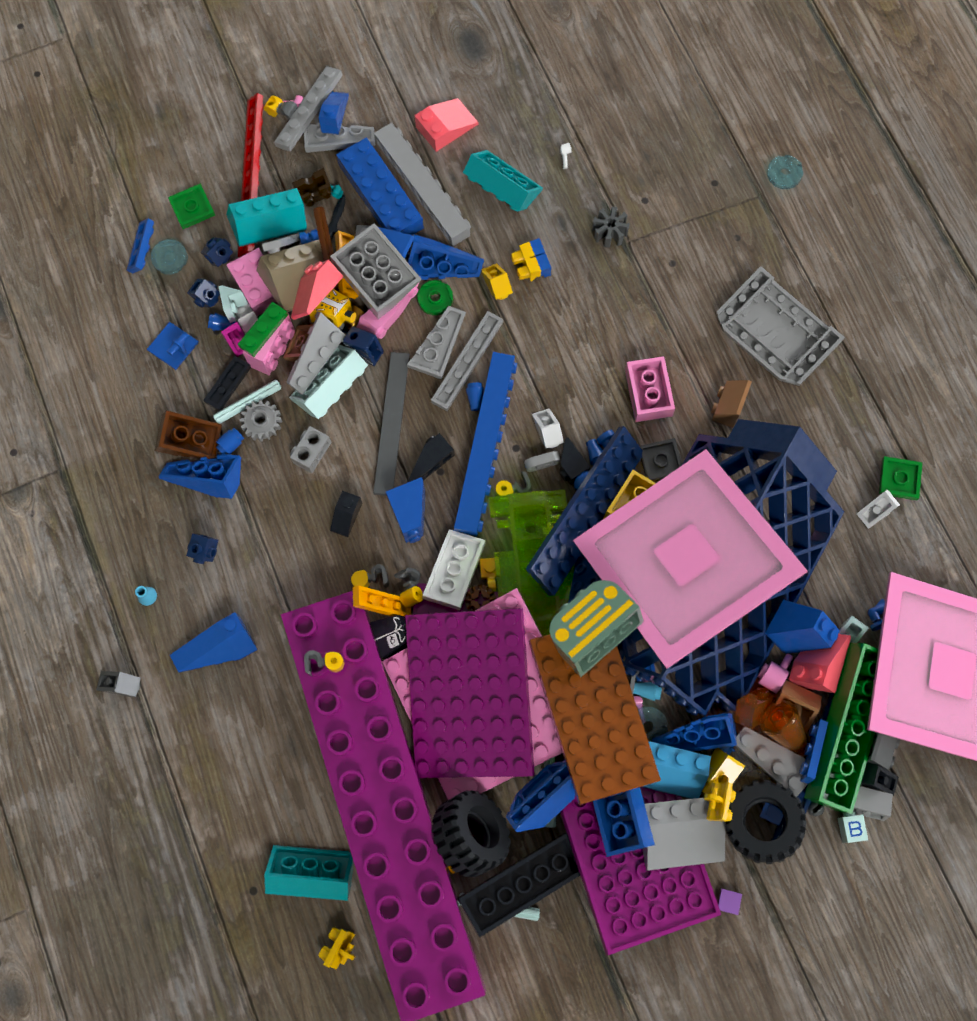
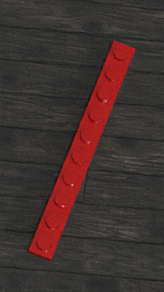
(251, 156)

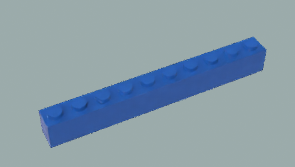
(484, 445)

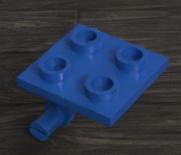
(172, 345)

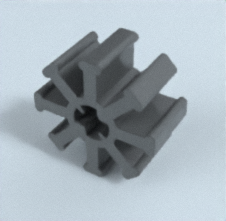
(603, 225)

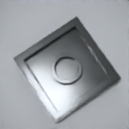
(660, 459)

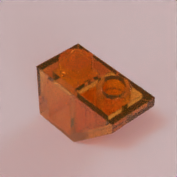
(752, 705)

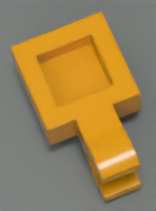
(488, 572)

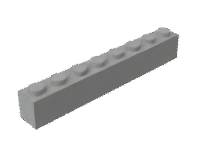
(422, 184)

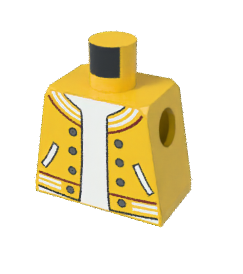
(335, 308)

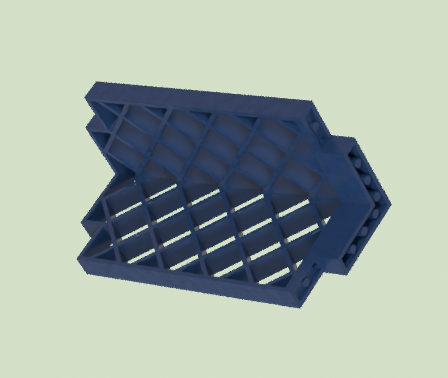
(811, 473)

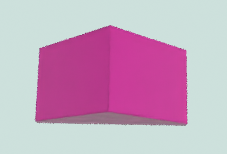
(233, 336)

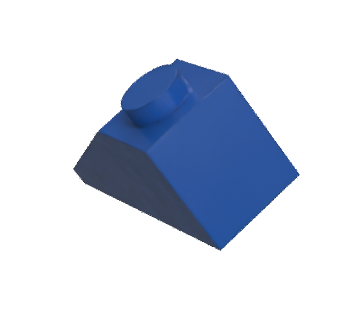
(333, 112)

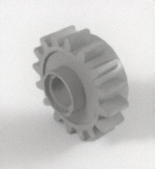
(257, 412)

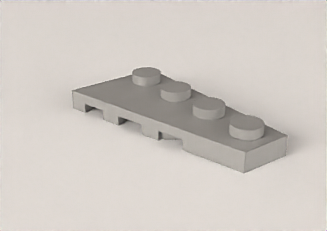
(348, 136)
(275, 245)
(318, 348)
(436, 349)
(773, 759)

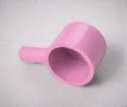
(773, 676)

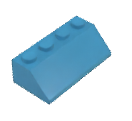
(680, 771)

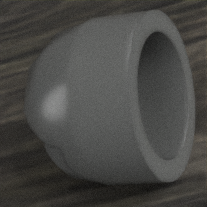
(812, 805)

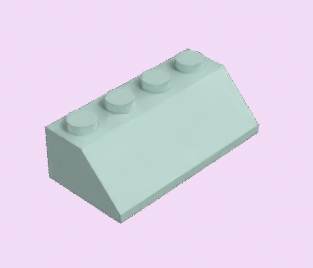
(330, 382)

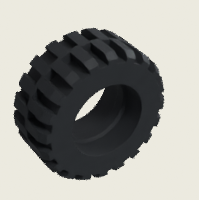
(794, 818)
(454, 841)

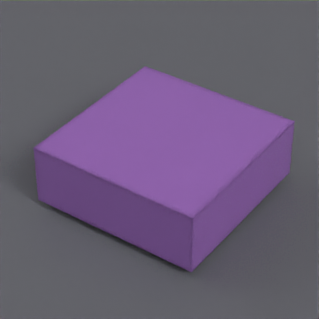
(729, 901)

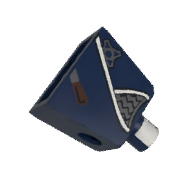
(364, 344)

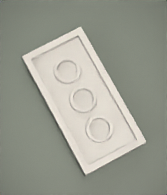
(454, 569)

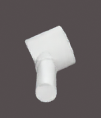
(565, 149)

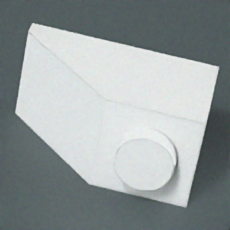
(548, 428)

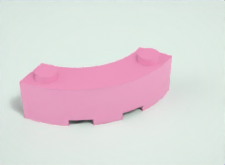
(379, 327)

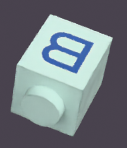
(852, 828)

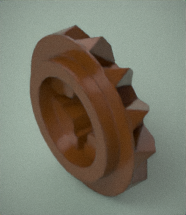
(473, 594)

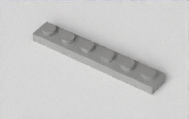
(308, 108)
(467, 361)

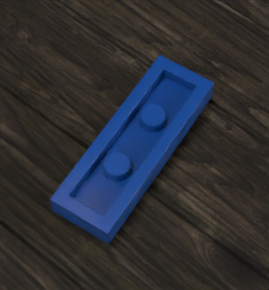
(140, 246)
(813, 751)

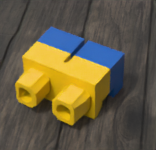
(533, 259)

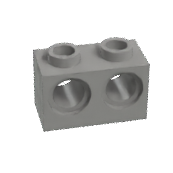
(315, 451)

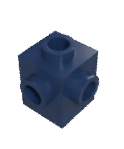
(217, 251)
(204, 293)
(202, 548)

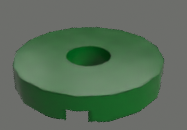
(435, 307)

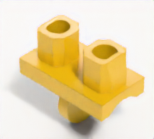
(719, 802)
(340, 950)

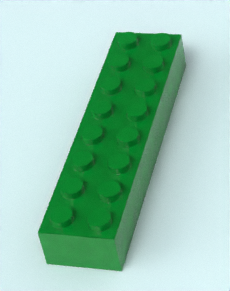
(846, 737)

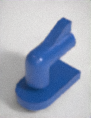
(874, 615)

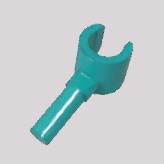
(336, 191)

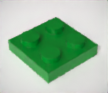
(191, 206)
(901, 477)

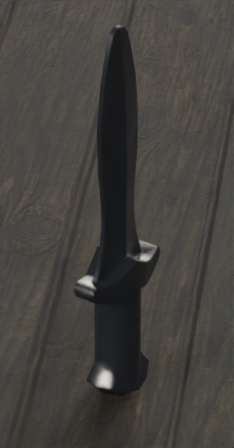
(332, 227)

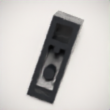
(433, 456)

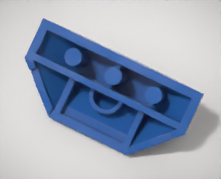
(542, 798)

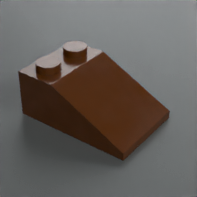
(187, 436)

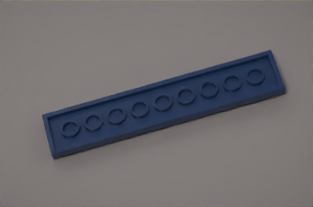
(584, 511)

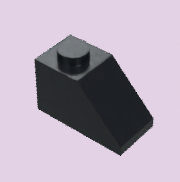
(572, 462)
(345, 513)
(879, 779)

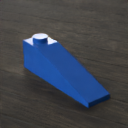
(440, 260)
(212, 477)
(218, 644)
(703, 734)

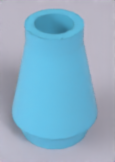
(146, 595)
(648, 690)

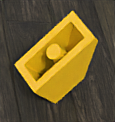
(497, 281)

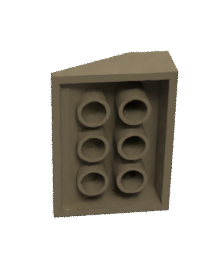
(284, 270)

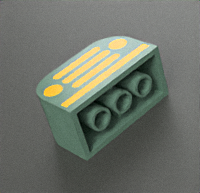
(594, 624)

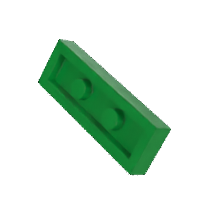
(263, 329)

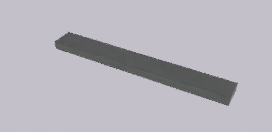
(391, 423)

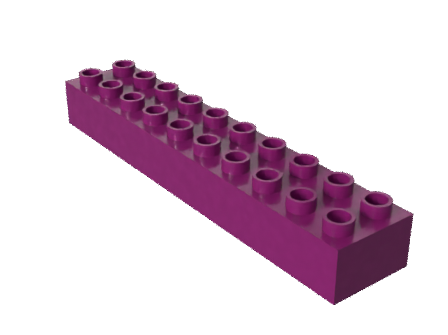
(384, 812)

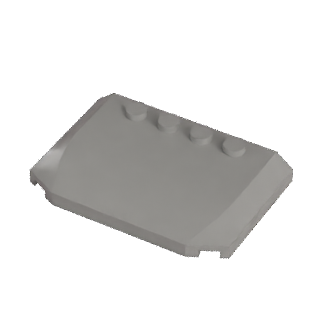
(777, 329)

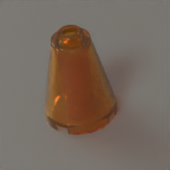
(784, 726)

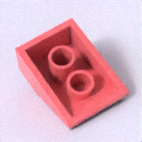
(444, 122)
(314, 287)
(821, 667)

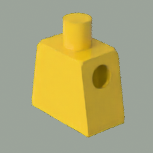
(722, 769)

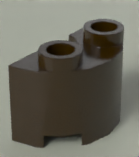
(313, 188)

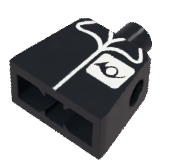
(390, 635)

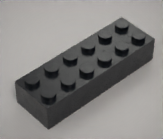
(520, 885)

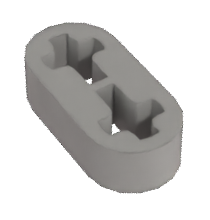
(542, 461)

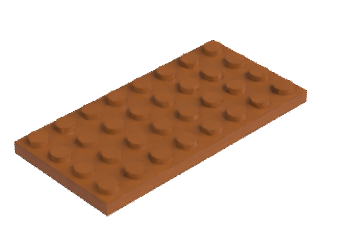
(595, 723)

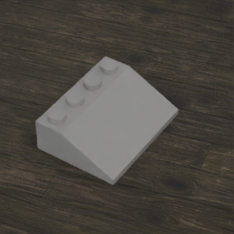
(375, 270)
(683, 835)

